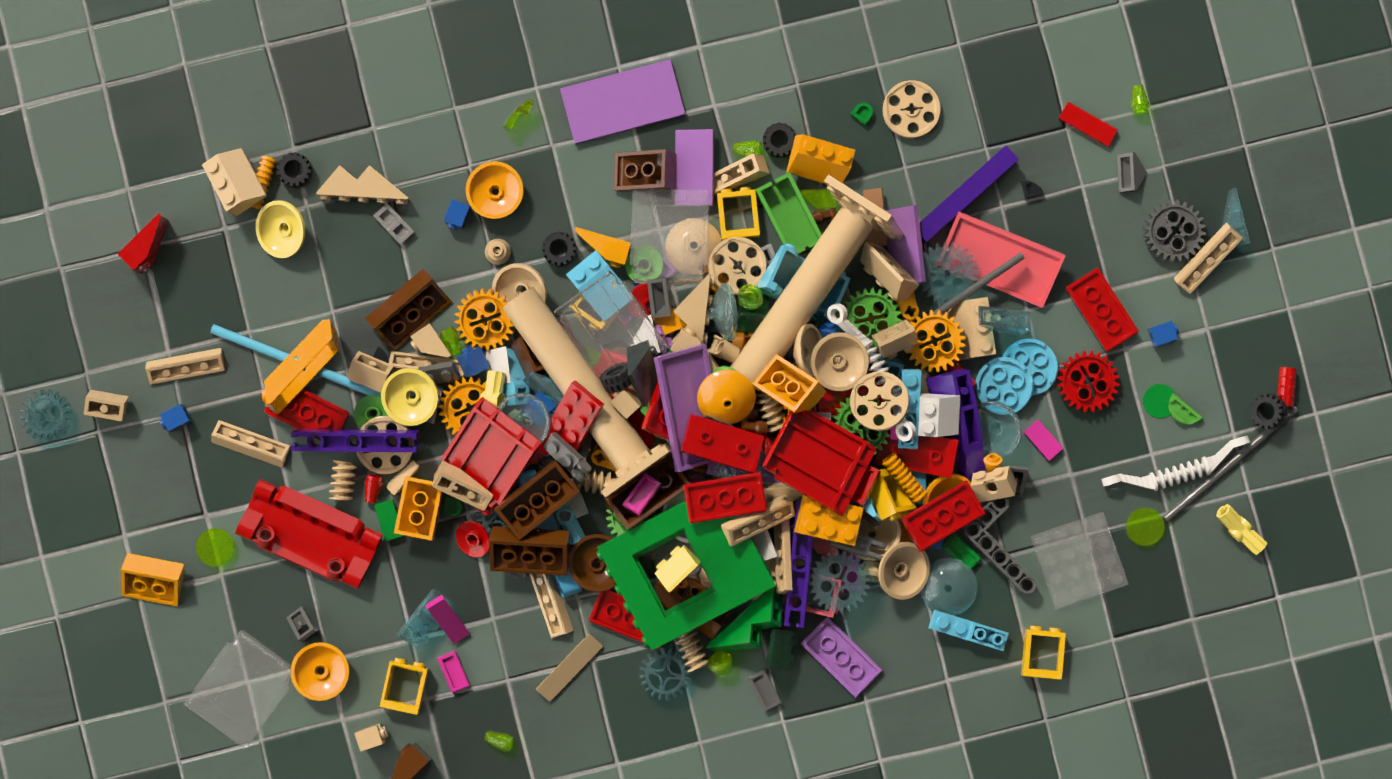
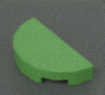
(1182, 412)

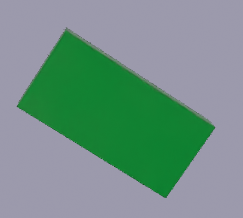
(387, 518)
(960, 550)

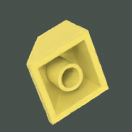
(677, 567)

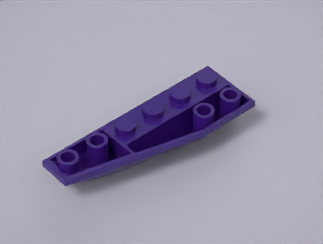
(970, 445)

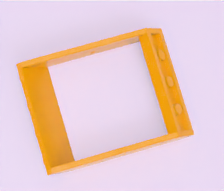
(289, 376)

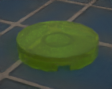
(1144, 526)
(215, 547)

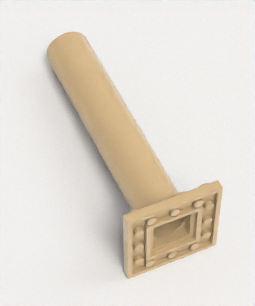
(815, 277)
(565, 365)

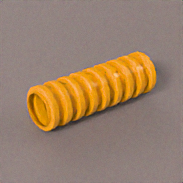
(264, 175)
(904, 477)

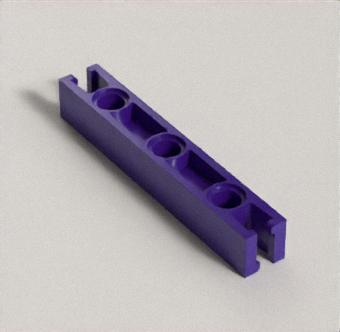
(967, 193)
(340, 440)
(800, 548)

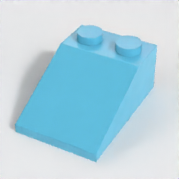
(589, 271)

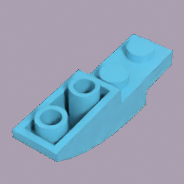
(912, 380)
(968, 630)

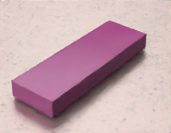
(447, 619)

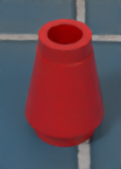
(373, 485)

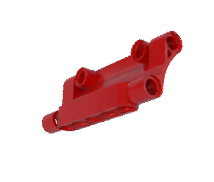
(309, 533)

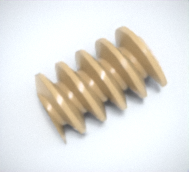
(772, 411)
(342, 480)
(594, 481)
(692, 650)

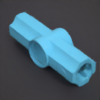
(571, 524)

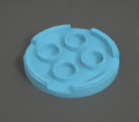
(1039, 361)
(1006, 382)

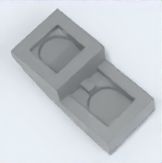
(393, 223)

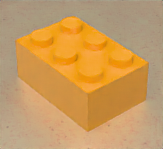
(825, 524)

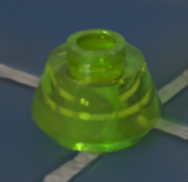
(750, 297)
(720, 663)

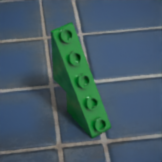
(746, 629)

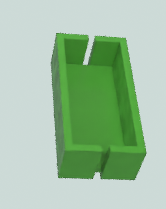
(789, 213)

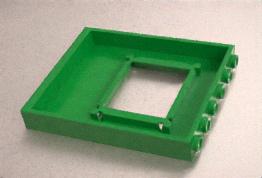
(734, 572)

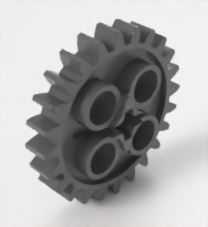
(1160, 220)

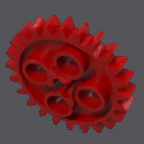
(1103, 374)

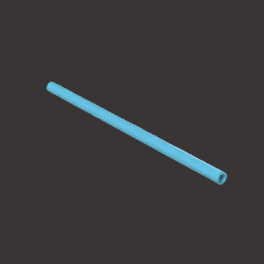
(280, 355)

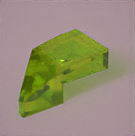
(819, 198)

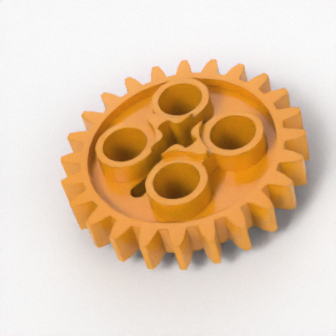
(491, 334)
(940, 358)
(461, 392)

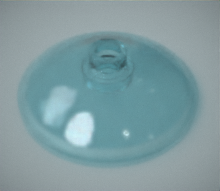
(724, 312)
(523, 406)
(995, 440)
(957, 575)

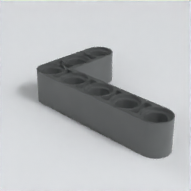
(995, 547)

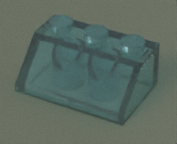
(421, 622)

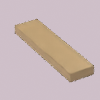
(783, 558)

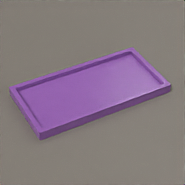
(622, 101)
(679, 381)

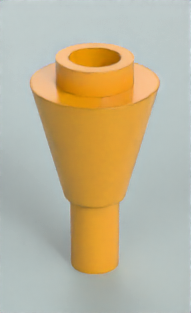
(992, 461)

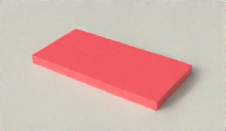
(993, 246)

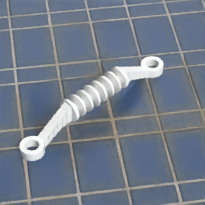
(873, 360)
(1151, 481)

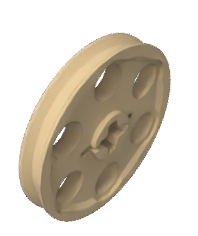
(915, 100)
(739, 256)
(873, 394)
(387, 466)

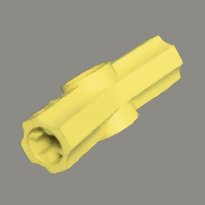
(494, 388)
(1241, 529)

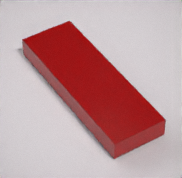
(1087, 124)

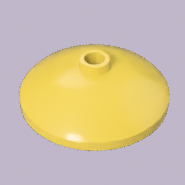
(273, 230)
(400, 404)

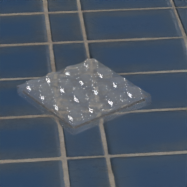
(1079, 560)

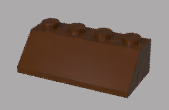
(408, 310)
(671, 487)
(536, 499)
(535, 553)
(684, 590)

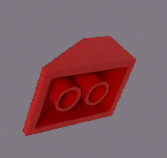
(143, 248)

